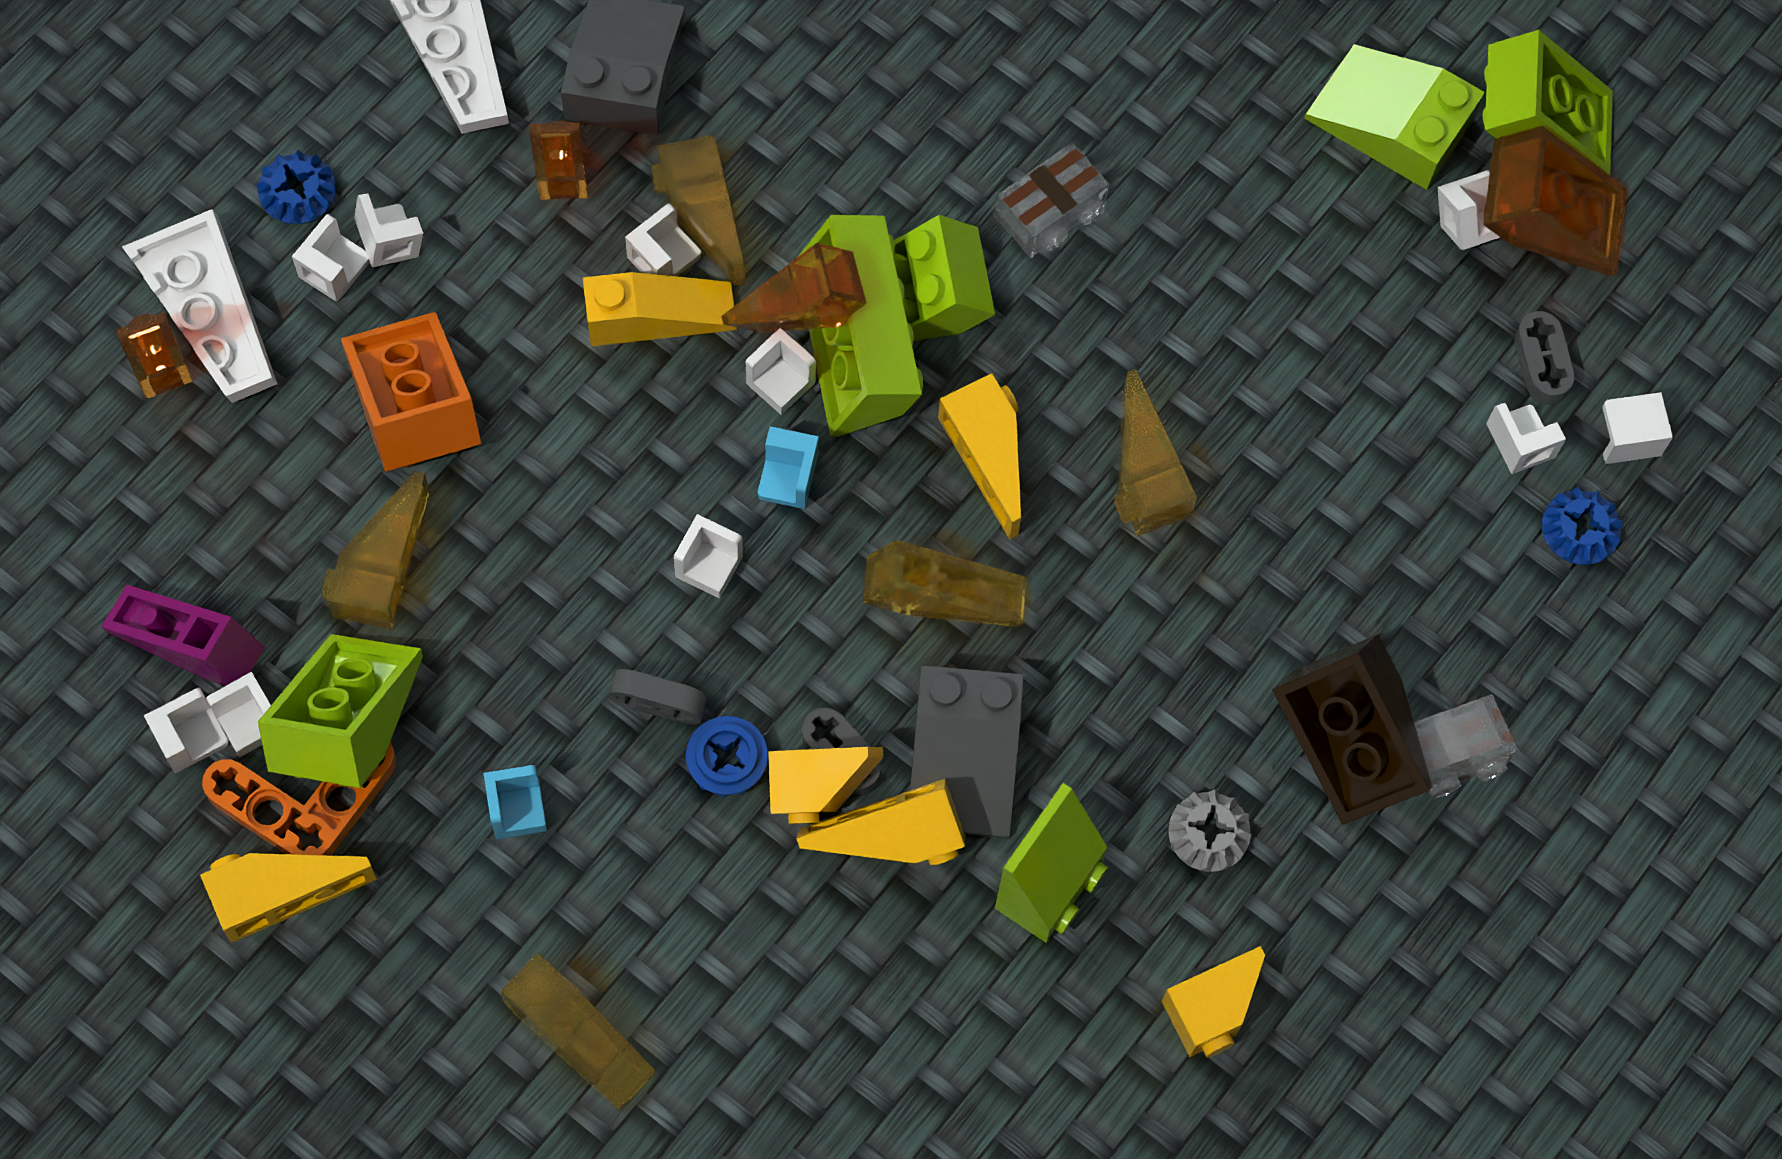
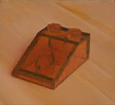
(1554, 201)

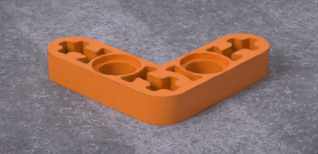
(313, 816)

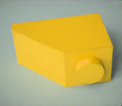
(817, 779)
(1214, 1003)

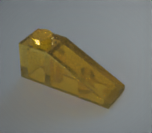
(697, 190)
(1150, 476)
(377, 560)
(942, 586)
(576, 1031)

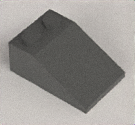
(622, 64)
(971, 739)

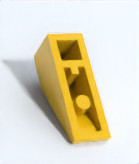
(653, 307)
(984, 432)
(898, 828)
(270, 888)

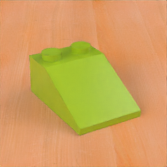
(1541, 85)
(1397, 111)
(339, 711)
(1052, 868)

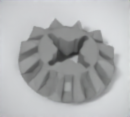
(1191, 843)

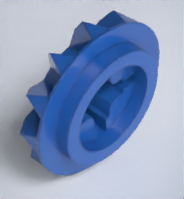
(287, 205)
(1560, 530)
(723, 734)

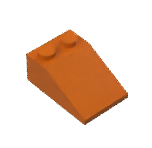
(411, 391)

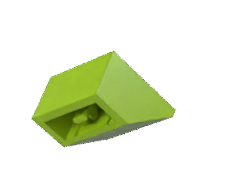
(943, 278)

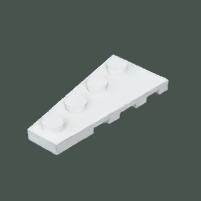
(458, 57)
(202, 291)

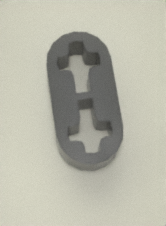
(1554, 354)
(658, 696)
(844, 736)

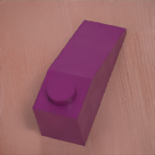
(184, 635)

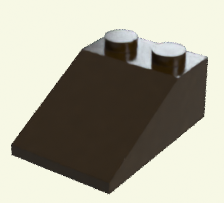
(1356, 729)

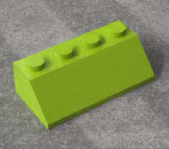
(868, 361)

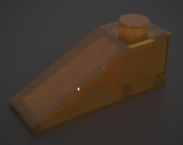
(560, 159)
(808, 293)
(154, 354)

